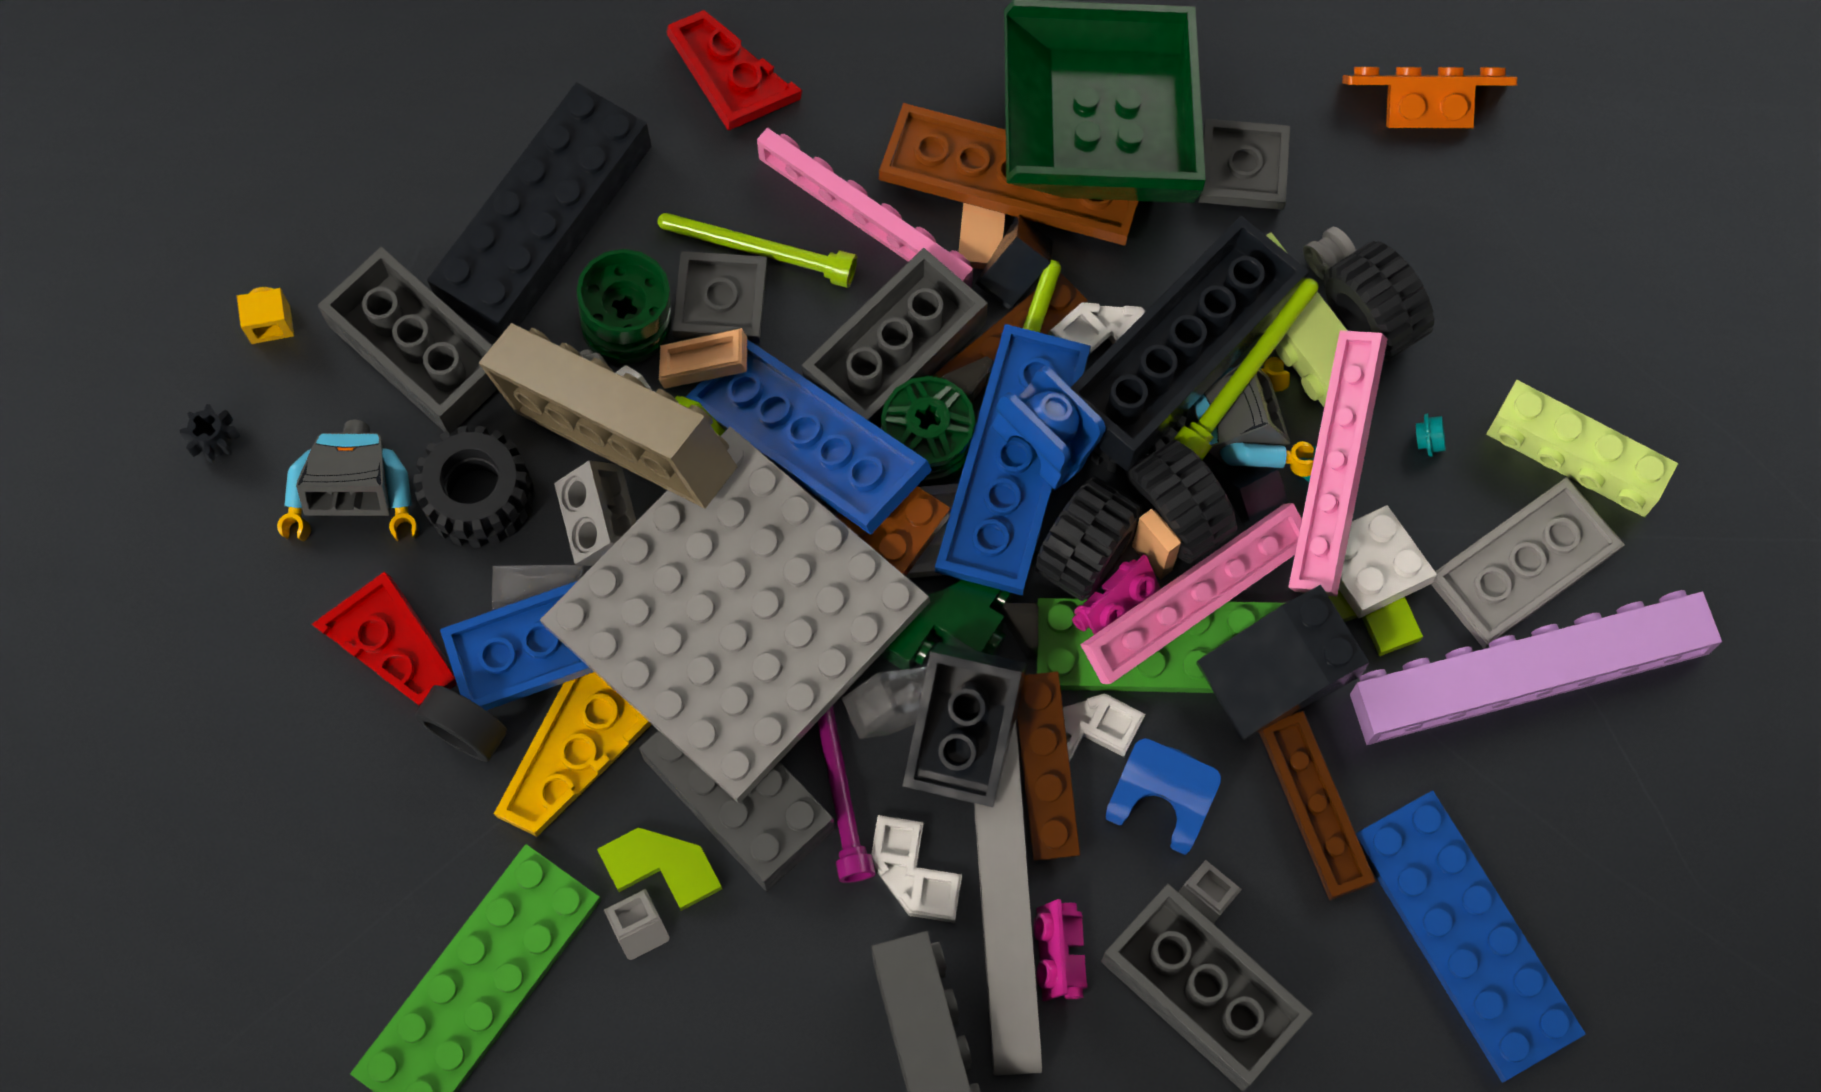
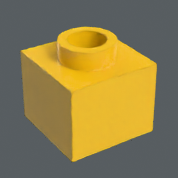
(265, 315)

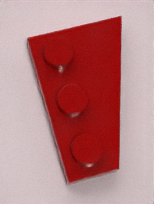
(728, 74)
(388, 638)

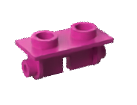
(1123, 591)
(1056, 929)

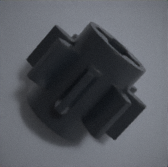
(207, 421)

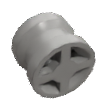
(1328, 251)

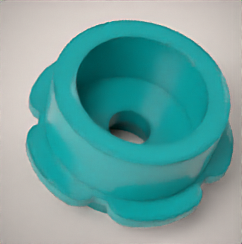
(1431, 434)

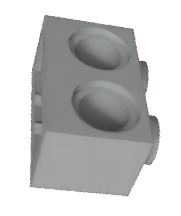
(594, 509)

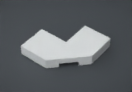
(1095, 323)
(1103, 722)
(918, 890)

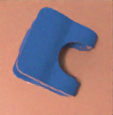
(1053, 422)
(1168, 775)

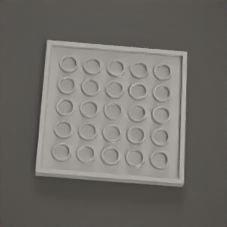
(736, 618)

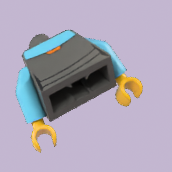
(1253, 426)
(347, 477)

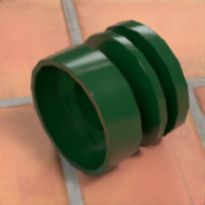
(624, 306)
(942, 444)

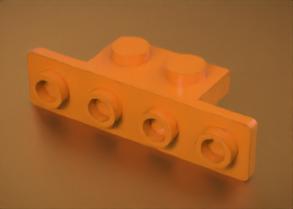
(1430, 100)

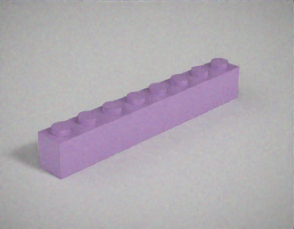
(1534, 667)

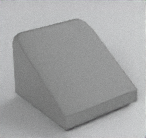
(1209, 891)
(637, 924)

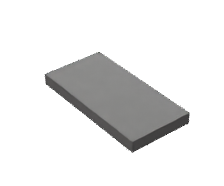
(1526, 562)

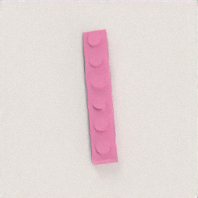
(853, 203)
(1338, 462)
(1194, 595)

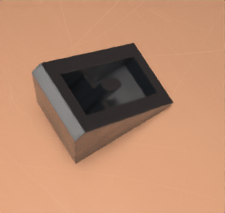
(1016, 262)
(1251, 490)

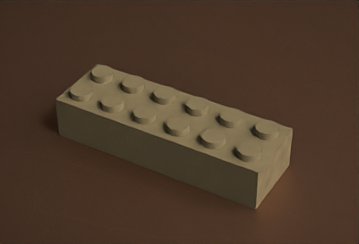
(610, 414)

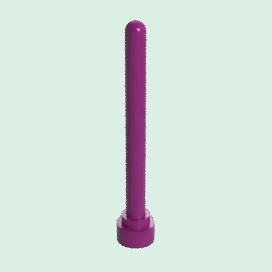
(854, 861)

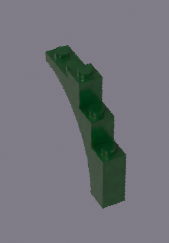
(956, 617)

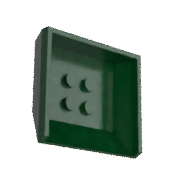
(1103, 100)

